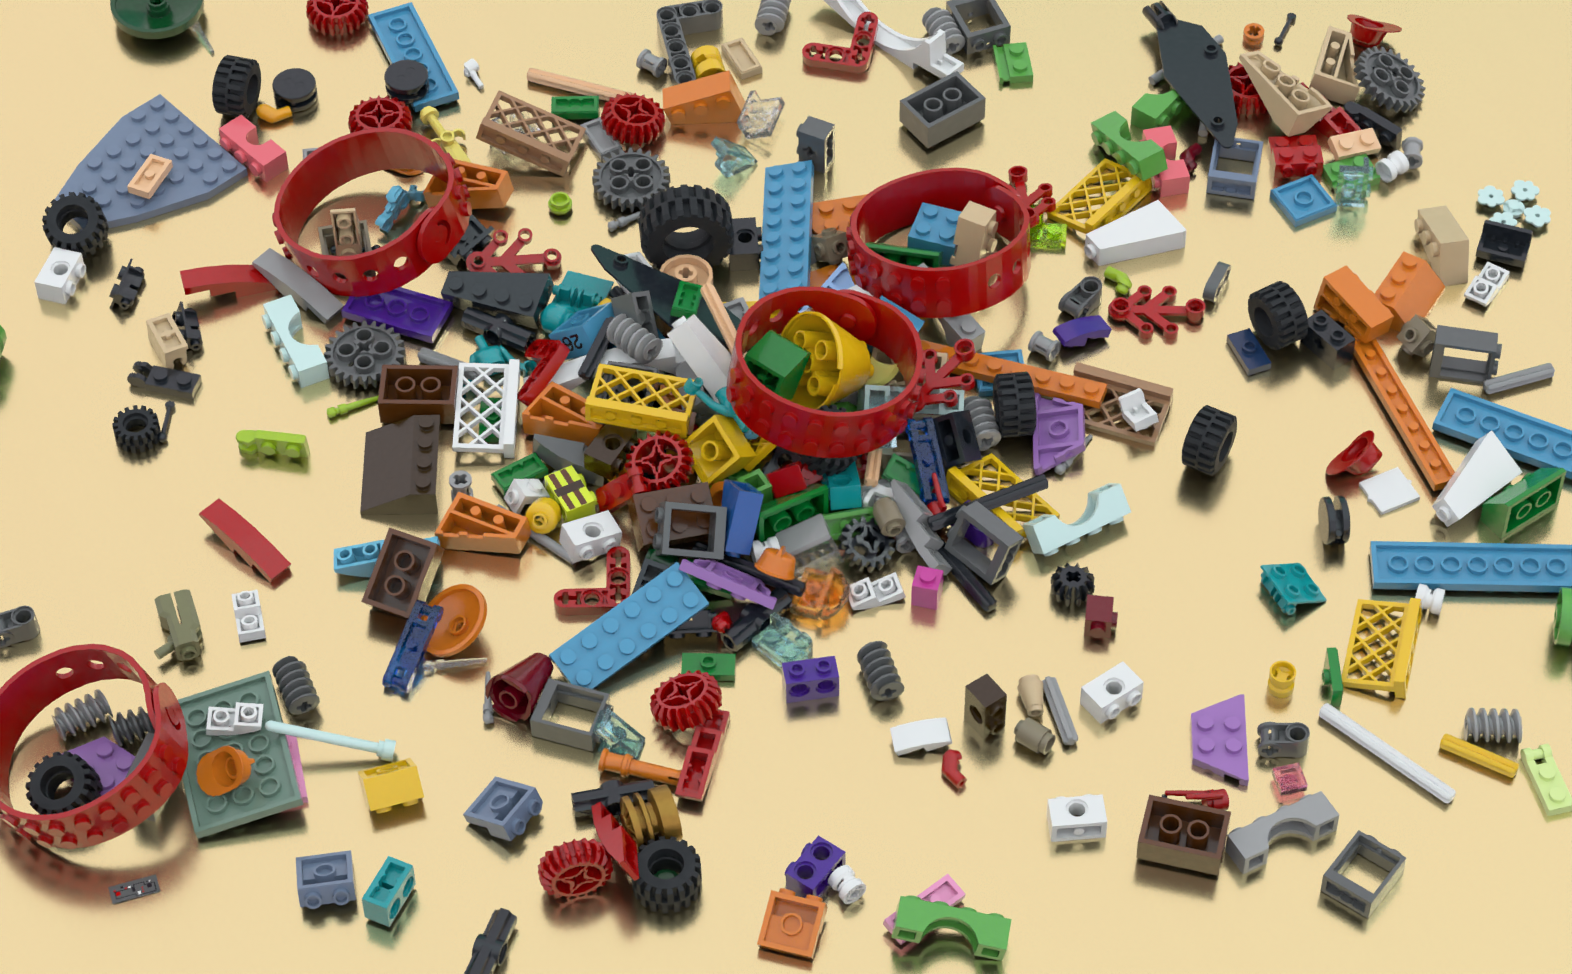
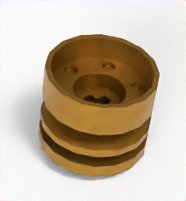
(651, 818)

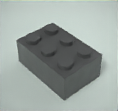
(942, 109)

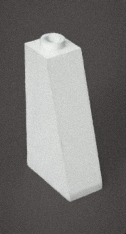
(1136, 235)
(702, 352)
(1476, 479)

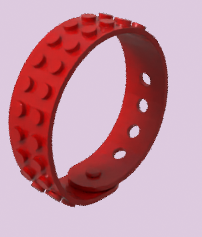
(353, 156)
(940, 290)
(813, 430)
(135, 796)

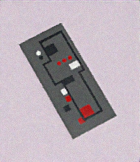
(134, 889)

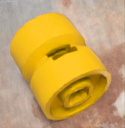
(706, 61)

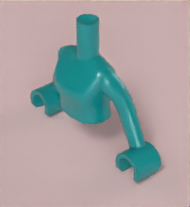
(496, 355)
(723, 408)

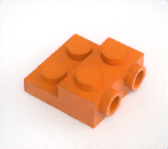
(792, 923)

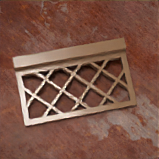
(524, 145)
(1118, 386)

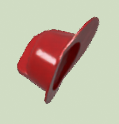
(1369, 32)
(1357, 457)

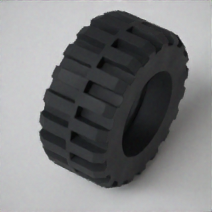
(682, 209)

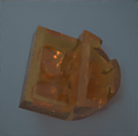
(824, 594)

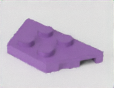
(1057, 432)
(722, 576)
(1221, 739)
(107, 760)

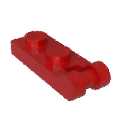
(618, 491)

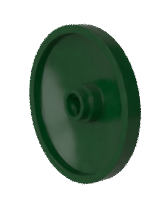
(155, 17)

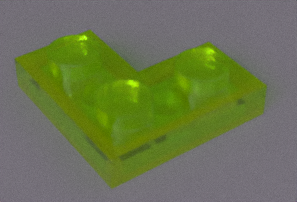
(1048, 234)

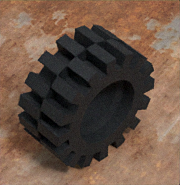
(134, 418)

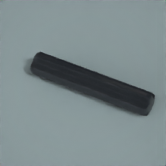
(595, 353)

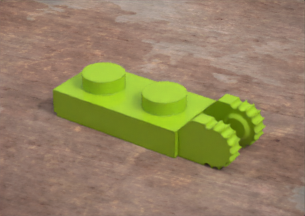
(272, 443)

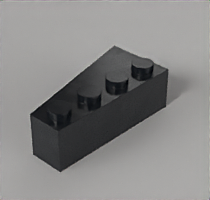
(513, 294)

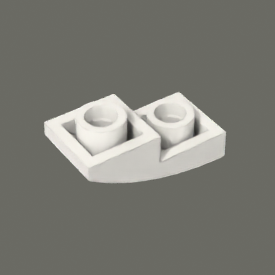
(1487, 284)
(873, 594)
(248, 616)
(234, 721)
(921, 734)

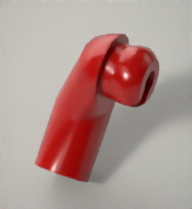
(721, 622)
(949, 768)

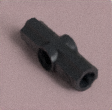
(497, 329)
(753, 620)
(609, 795)
(492, 945)

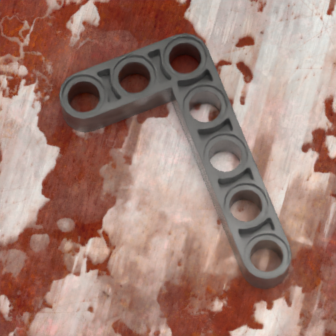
(681, 20)

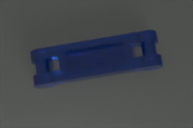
(927, 458)
(412, 646)

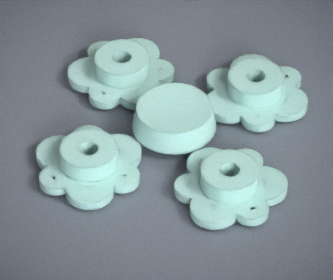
(1515, 208)

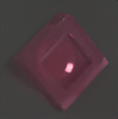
(1289, 779)

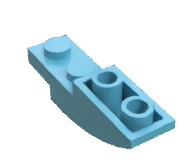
(361, 558)

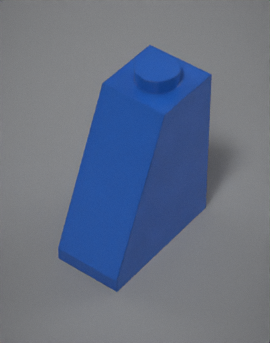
(743, 511)

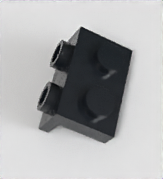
(475, 236)
(1504, 243)

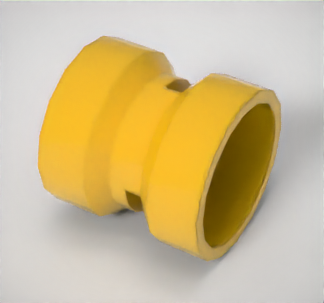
(1281, 679)

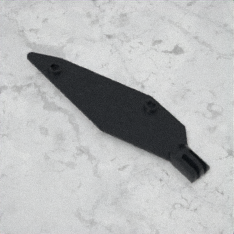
(1196, 71)
(662, 288)

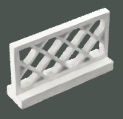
(508, 412)

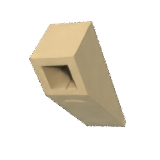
(346, 231)

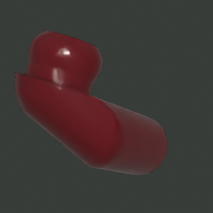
(1189, 156)

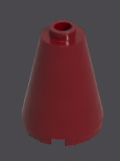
(519, 687)

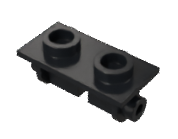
(122, 293)
(188, 325)
(699, 624)

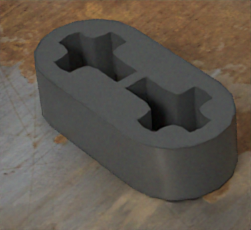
(1216, 282)

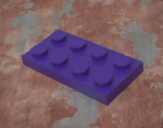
(404, 310)

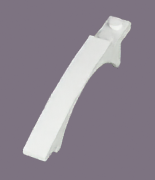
(925, 52)
(666, 361)

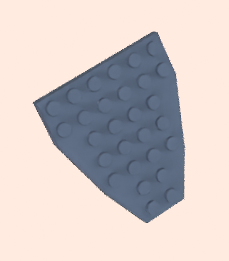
(159, 129)

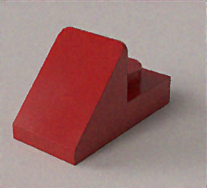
(791, 479)

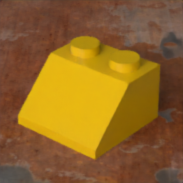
(719, 449)
(391, 785)

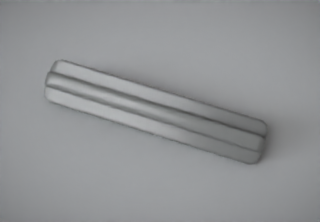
(435, 358)
(1518, 378)
(1059, 711)

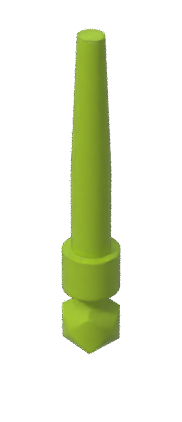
(344, 408)

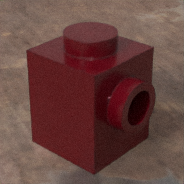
(1100, 616)

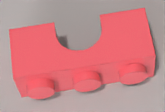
(241, 140)
(1176, 178)

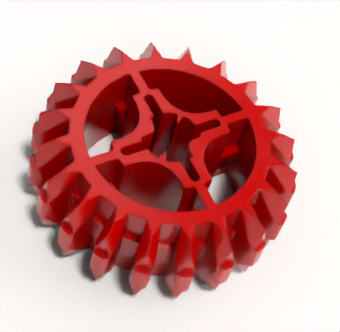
(337, 15)
(1244, 93)
(380, 114)
(633, 119)
(651, 455)
(686, 701)
(575, 868)

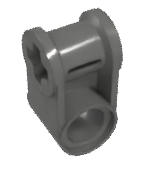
(1082, 298)
(18, 625)
(1284, 739)

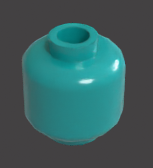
(555, 315)

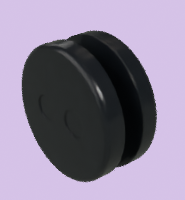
(406, 81)
(295, 89)
(1334, 520)

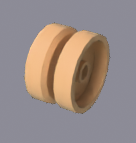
(689, 269)

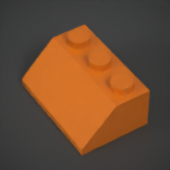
(1409, 289)

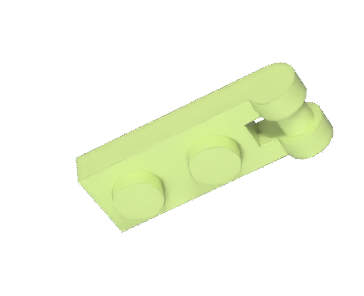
(1547, 780)

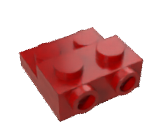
(1295, 156)

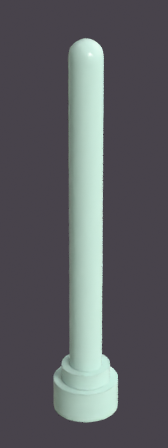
(383, 749)

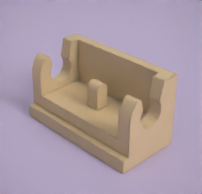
(167, 340)

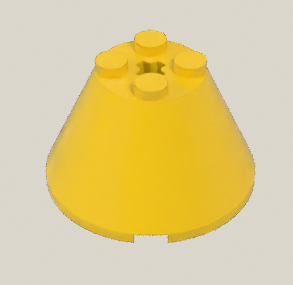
(836, 364)

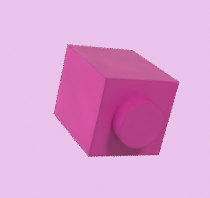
(927, 587)

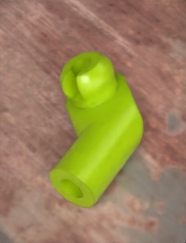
(1119, 277)

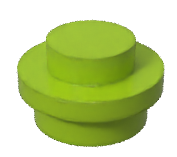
(560, 203)

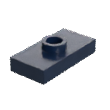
(1248, 351)

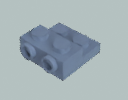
(504, 808)
(325, 879)

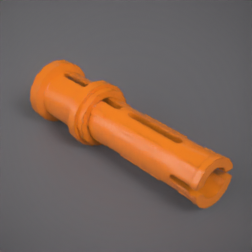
(627, 765)

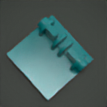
(581, 290)
(1290, 586)

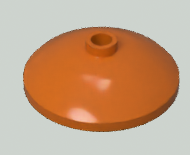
(461, 621)

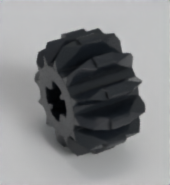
(1072, 584)

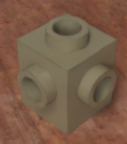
(830, 246)
(1417, 336)

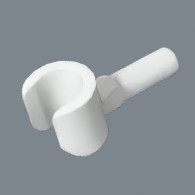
(470, 70)

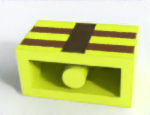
(571, 494)

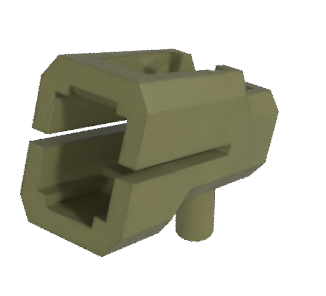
(185, 636)

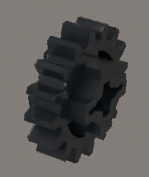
(865, 545)

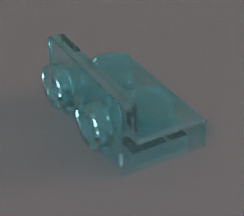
(1353, 184)
(783, 641)

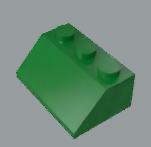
(908, 255)
(1523, 501)
(791, 510)

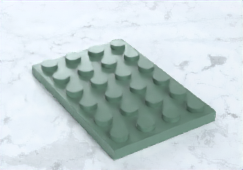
(272, 779)

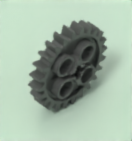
(1389, 79)
(630, 178)
(361, 351)

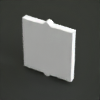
(1389, 491)

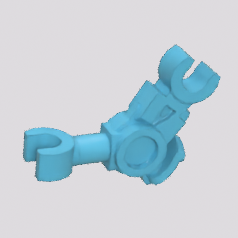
(397, 200)

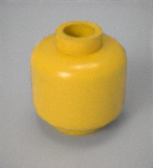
(543, 515)

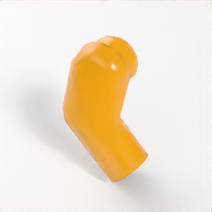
(272, 114)

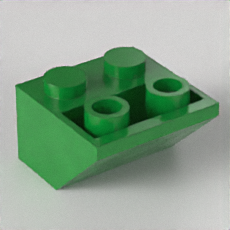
(777, 363)

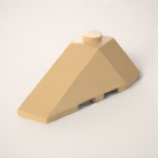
(1287, 101)

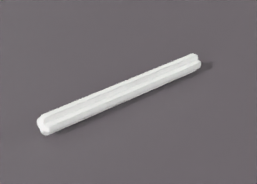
(1387, 753)

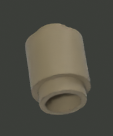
(888, 517)
(1034, 736)

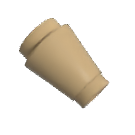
(1031, 693)

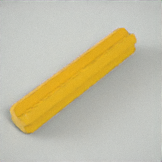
(1479, 755)

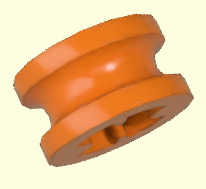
(1256, 29)

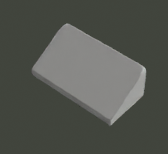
(804, 535)

